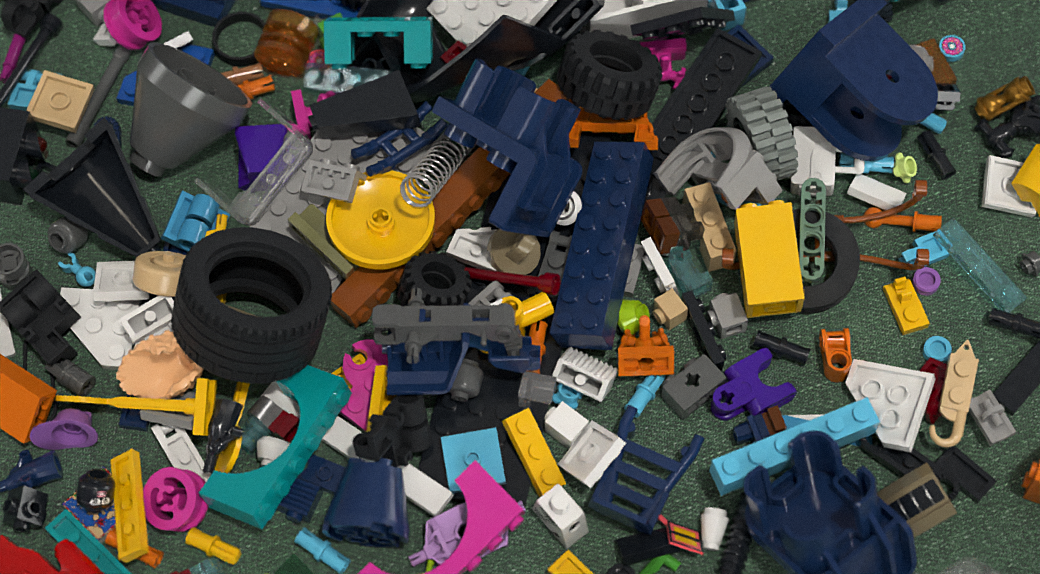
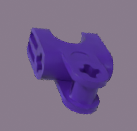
(746, 391)

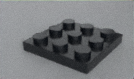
(688, 21)

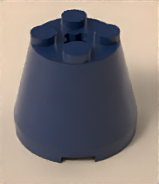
(369, 505)

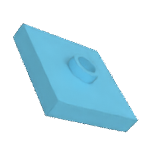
(467, 447)

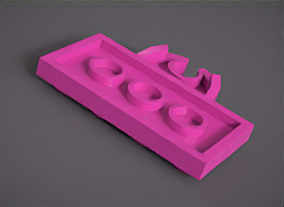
(361, 380)

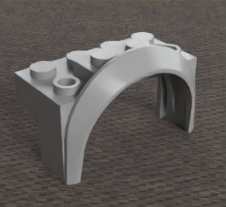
(740, 180)

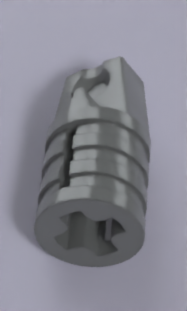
(72, 377)

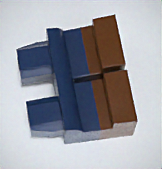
(760, 426)

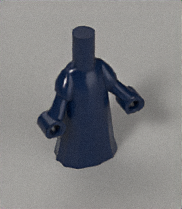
(33, 472)

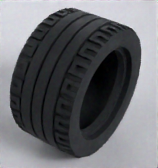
(242, 344)

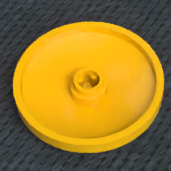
(379, 225)

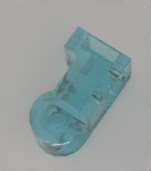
(686, 273)

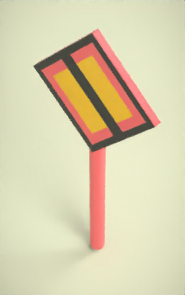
(683, 536)

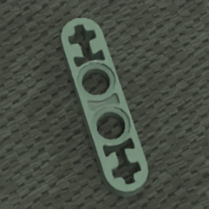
(812, 230)

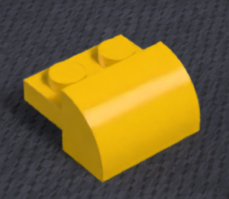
(1028, 179)

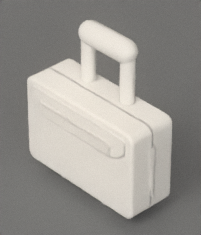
(817, 160)

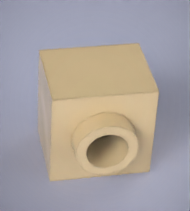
(669, 309)

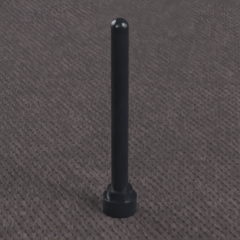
(49, 26)

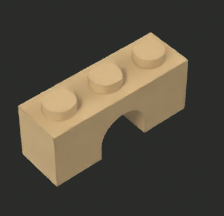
(716, 231)

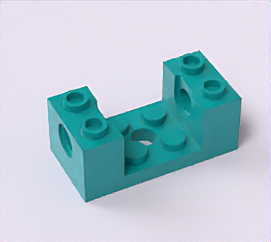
(340, 38)

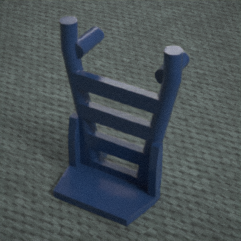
(652, 507)

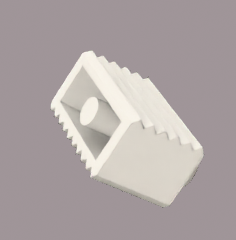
(585, 374)

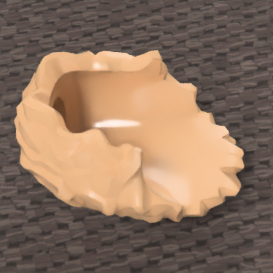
(157, 369)

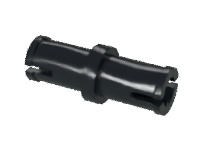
(1015, 323)
(781, 347)

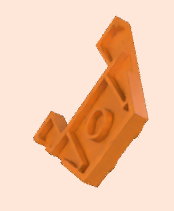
(591, 122)

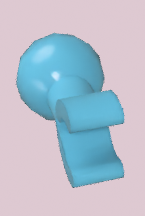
(84, 275)

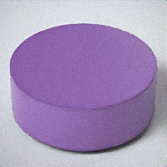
(926, 281)

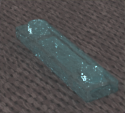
(979, 266)

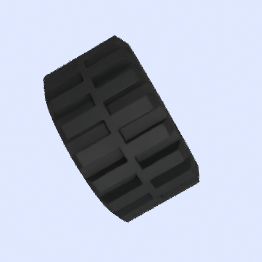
(439, 278)

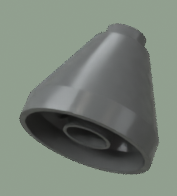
(180, 108)

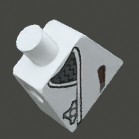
(559, 513)

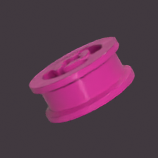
(132, 22)
(164, 495)

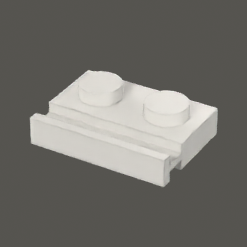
(654, 261)

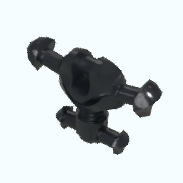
(1023, 121)

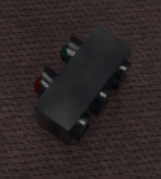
(19, 148)

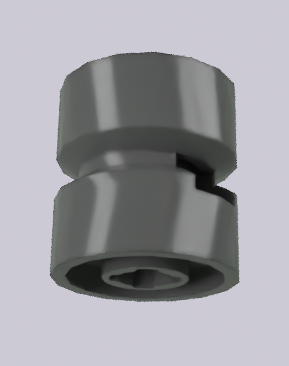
(13, 266)

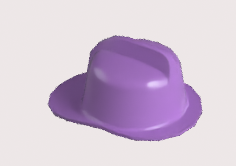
(67, 430)

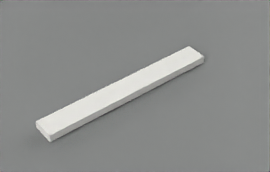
(418, 486)

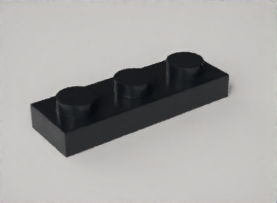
(703, 330)

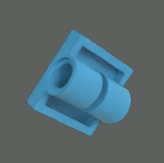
(191, 220)

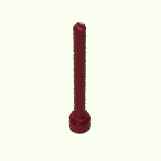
(547, 283)

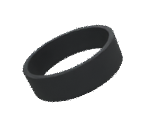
(228, 20)

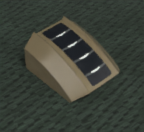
(919, 500)

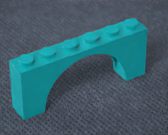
(257, 493)

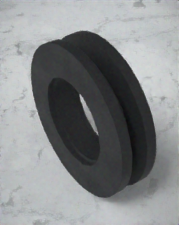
(847, 261)

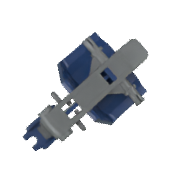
(431, 341)

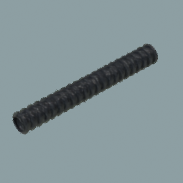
(738, 542)

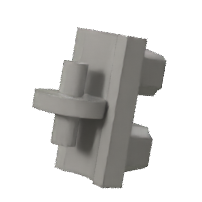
(991, 418)

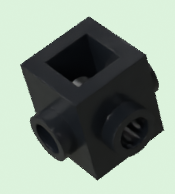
(25, 508)

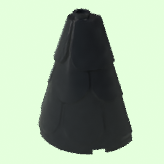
(100, 193)

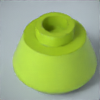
(630, 314)

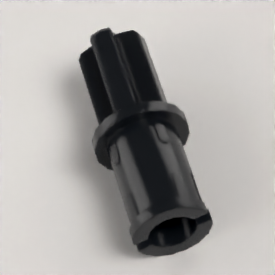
(936, 155)

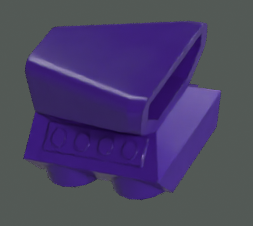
(256, 149)

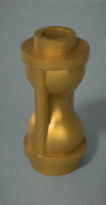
(1014, 93)

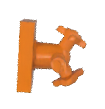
(645, 354)

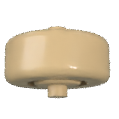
(158, 272)

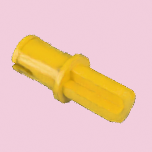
(213, 546)

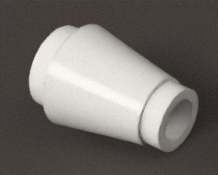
(713, 528)

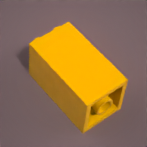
(768, 259)

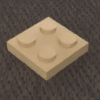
(60, 101)

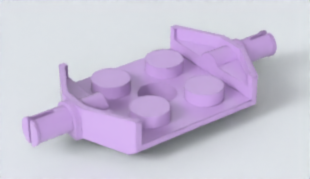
(443, 536)

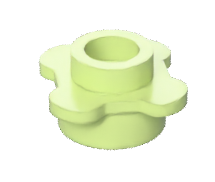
(904, 167)

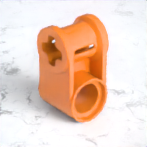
(835, 349)

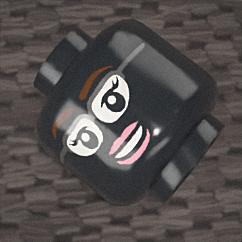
(95, 490)

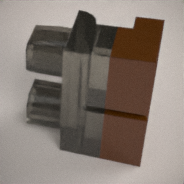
(670, 223)

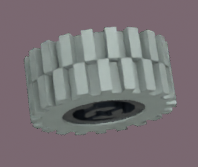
(767, 128)

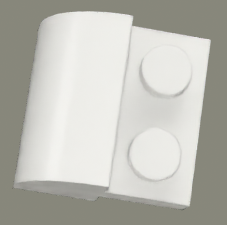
(149, 319)

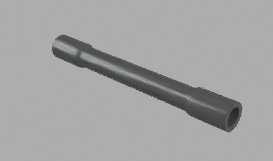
(120, 57)

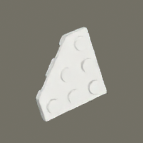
(100, 325)
(897, 398)

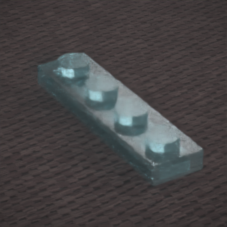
(324, 78)

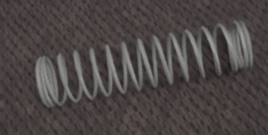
(427, 157)

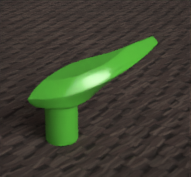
(657, 562)

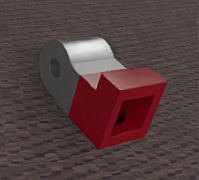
(278, 421)

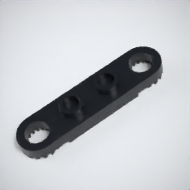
(905, 462)

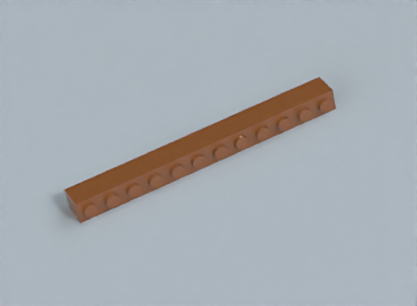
(452, 205)

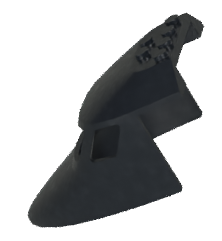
(504, 43)

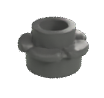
(1030, 263)

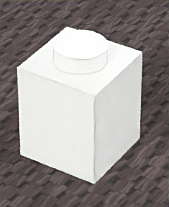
(564, 424)

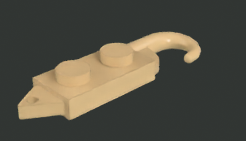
(956, 393)

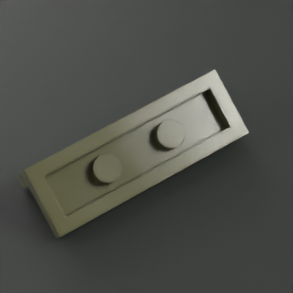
(313, 230)

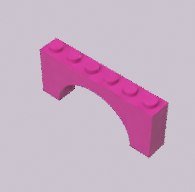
(489, 516)

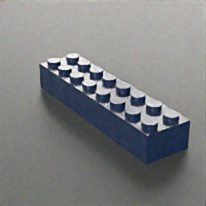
(602, 246)

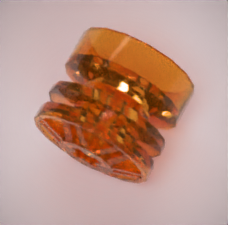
(286, 42)

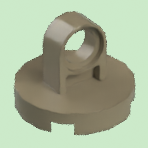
(513, 252)

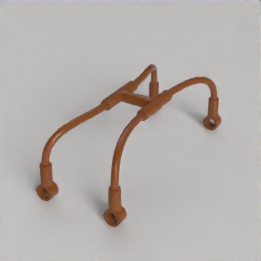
(922, 255)

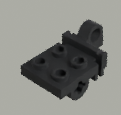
(23, 15)
(41, 317)
(396, 432)

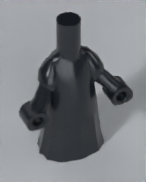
(221, 430)

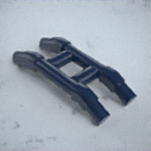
(395, 156)

